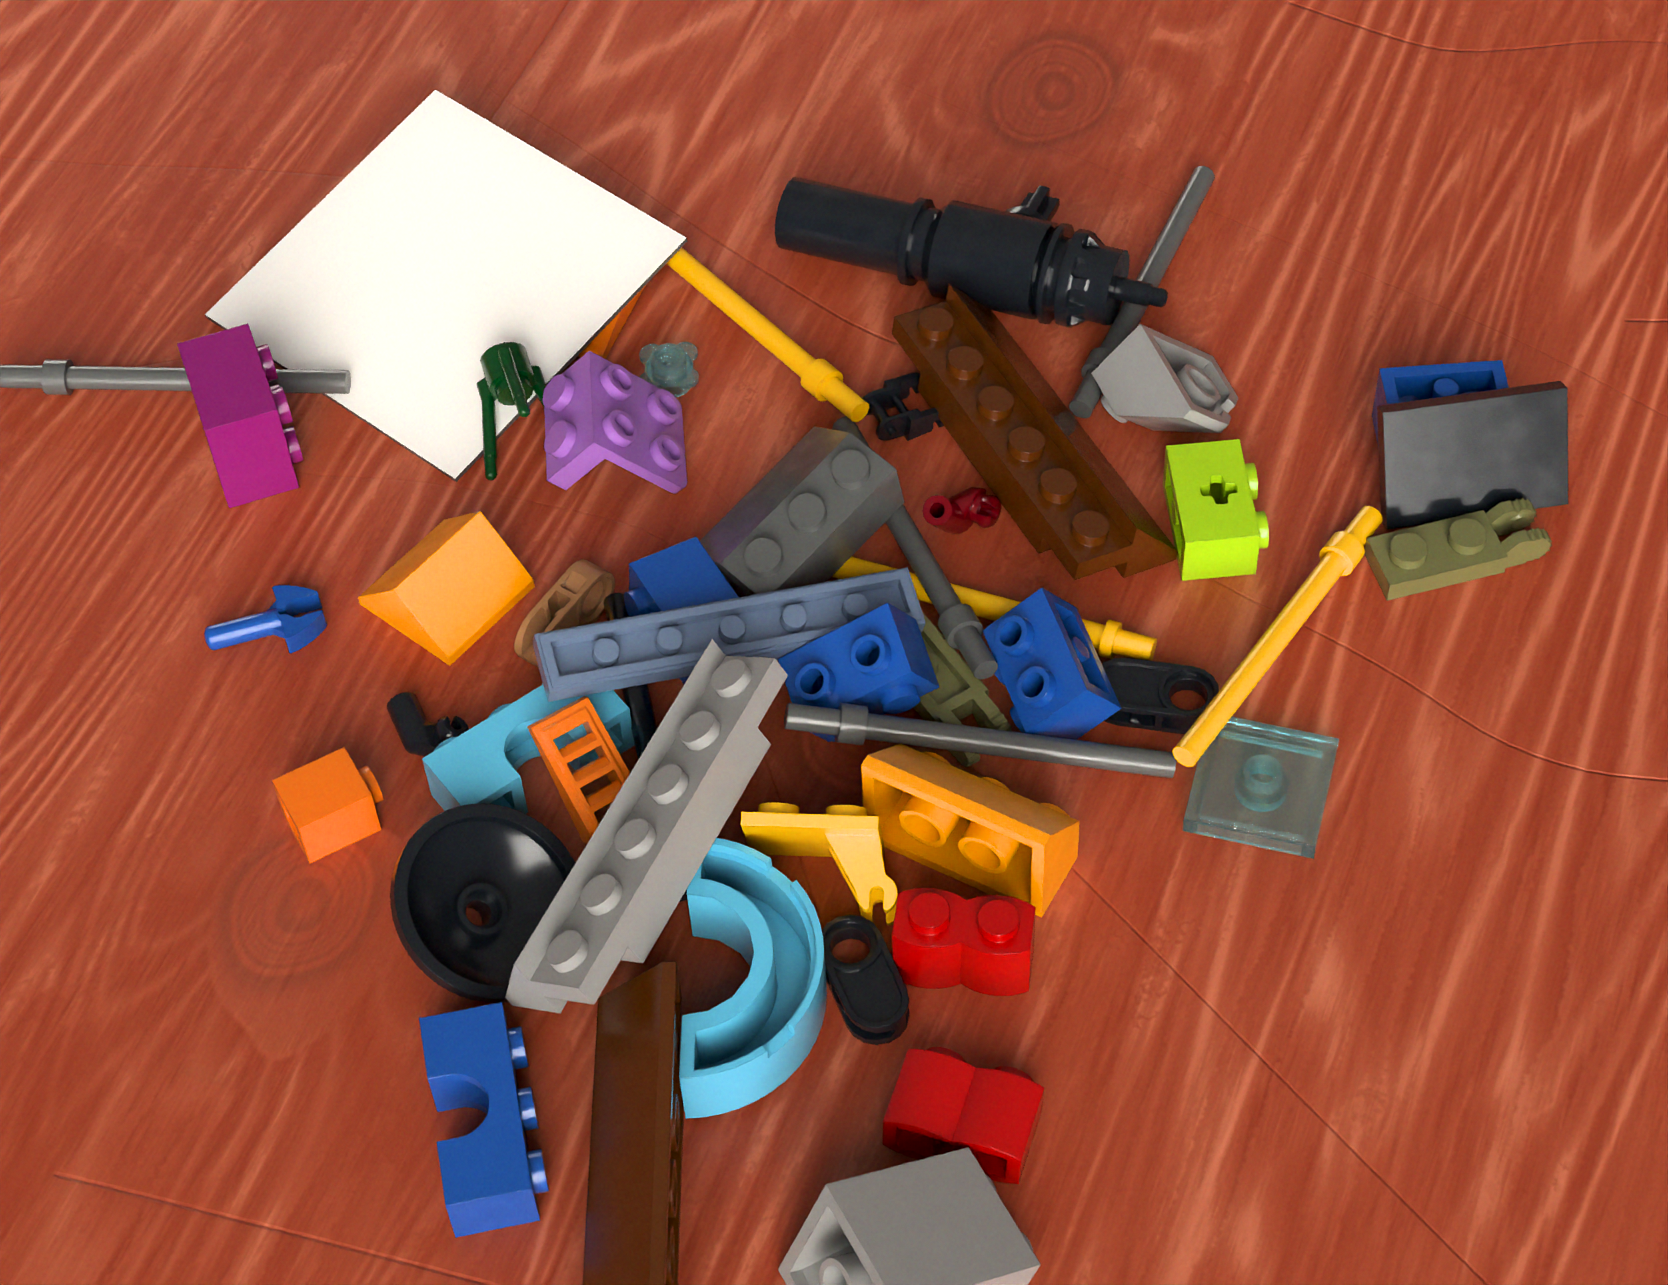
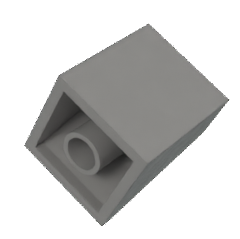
(912, 1227)

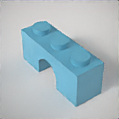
(485, 759)

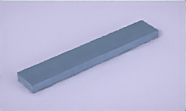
(672, 641)

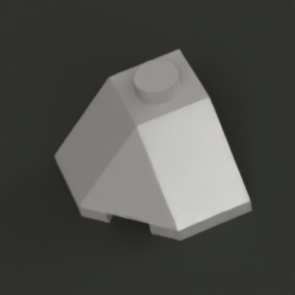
(1164, 385)

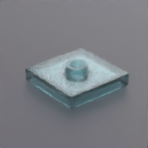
(1262, 787)

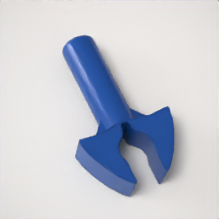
(276, 621)

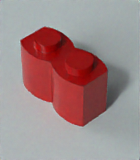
(968, 942)
(951, 1106)

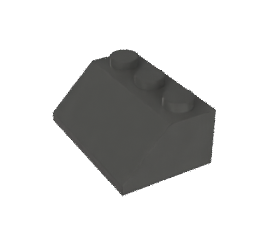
(805, 515)

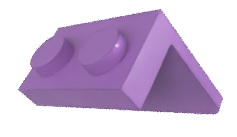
(610, 414)

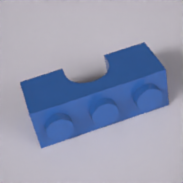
(490, 1172)

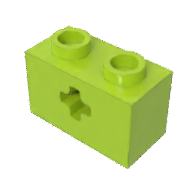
(1213, 509)

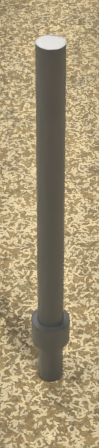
(1151, 272)
(62, 377)
(956, 619)
(854, 724)

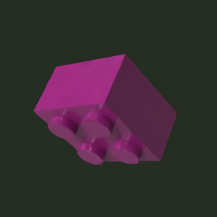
(242, 414)

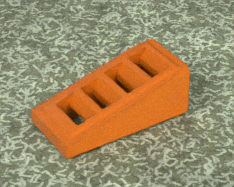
(556, 761)

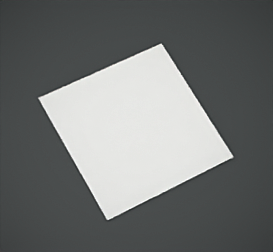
(431, 260)

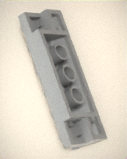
(651, 834)

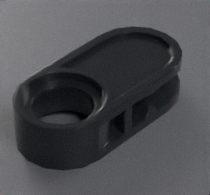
(1146, 690)
(869, 991)

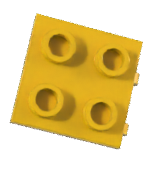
(841, 833)

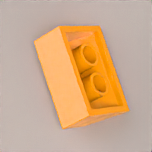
(969, 825)

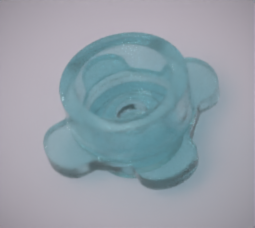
(670, 366)

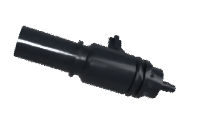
(999, 258)

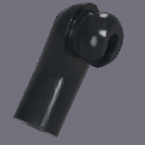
(415, 731)

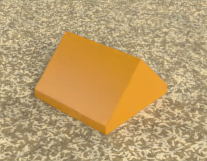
(450, 587)

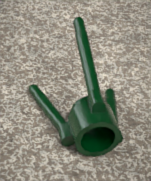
(512, 382)

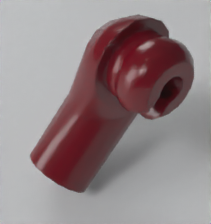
(962, 510)

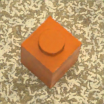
(329, 803)

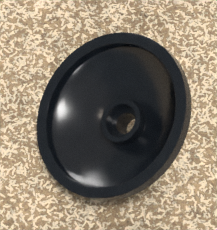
(480, 861)

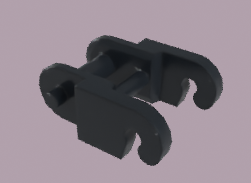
(907, 423)

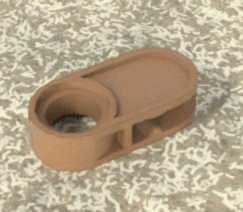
(569, 603)

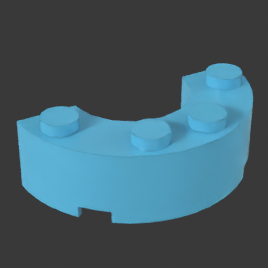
(777, 1013)

